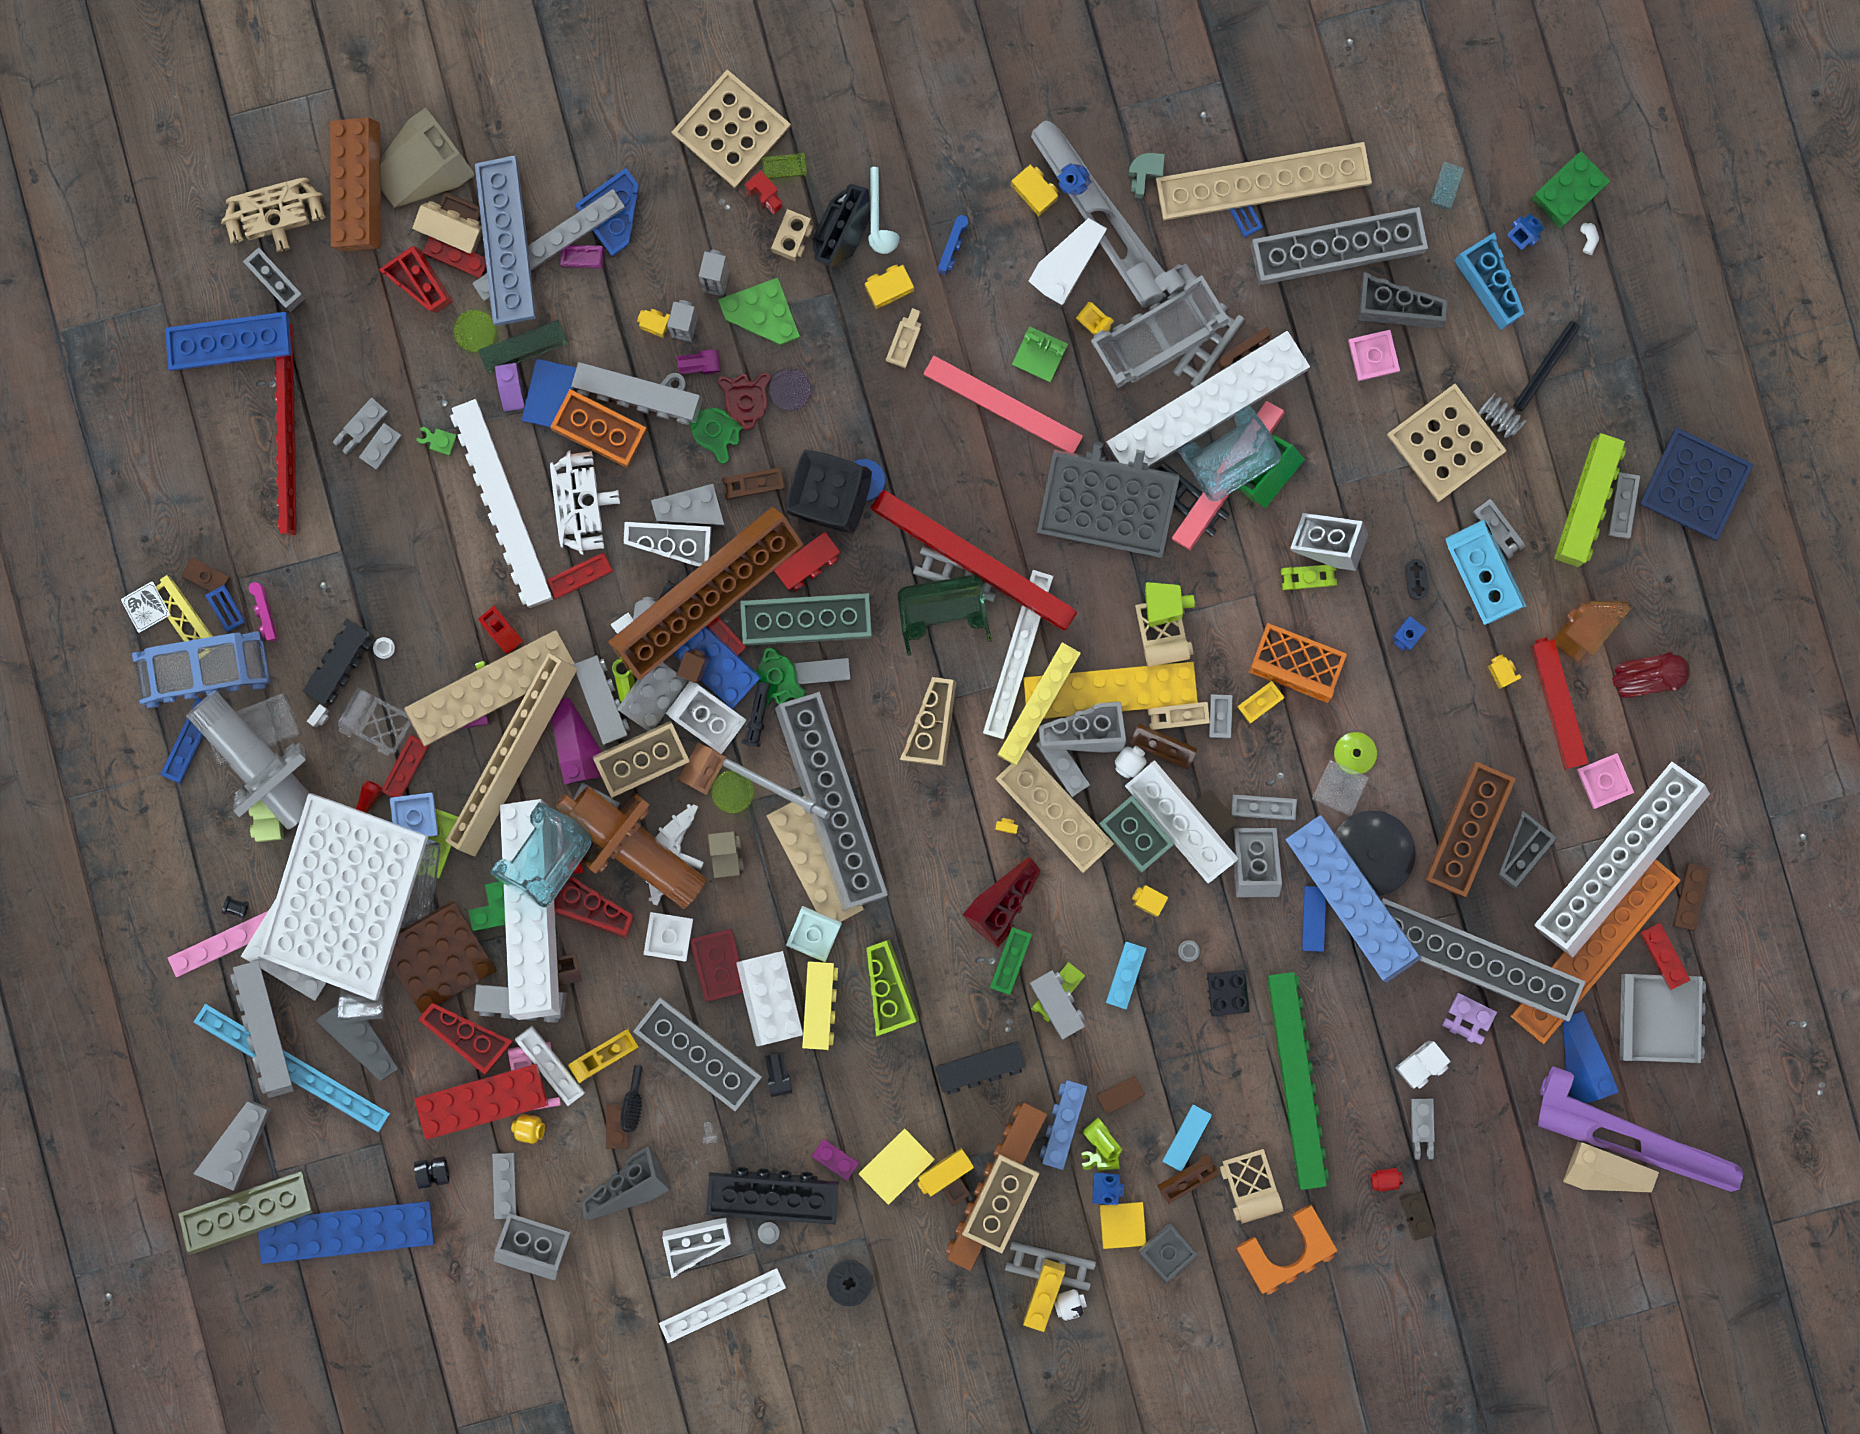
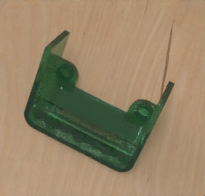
(942, 603)

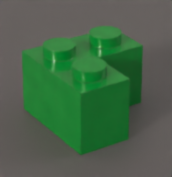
(491, 915)

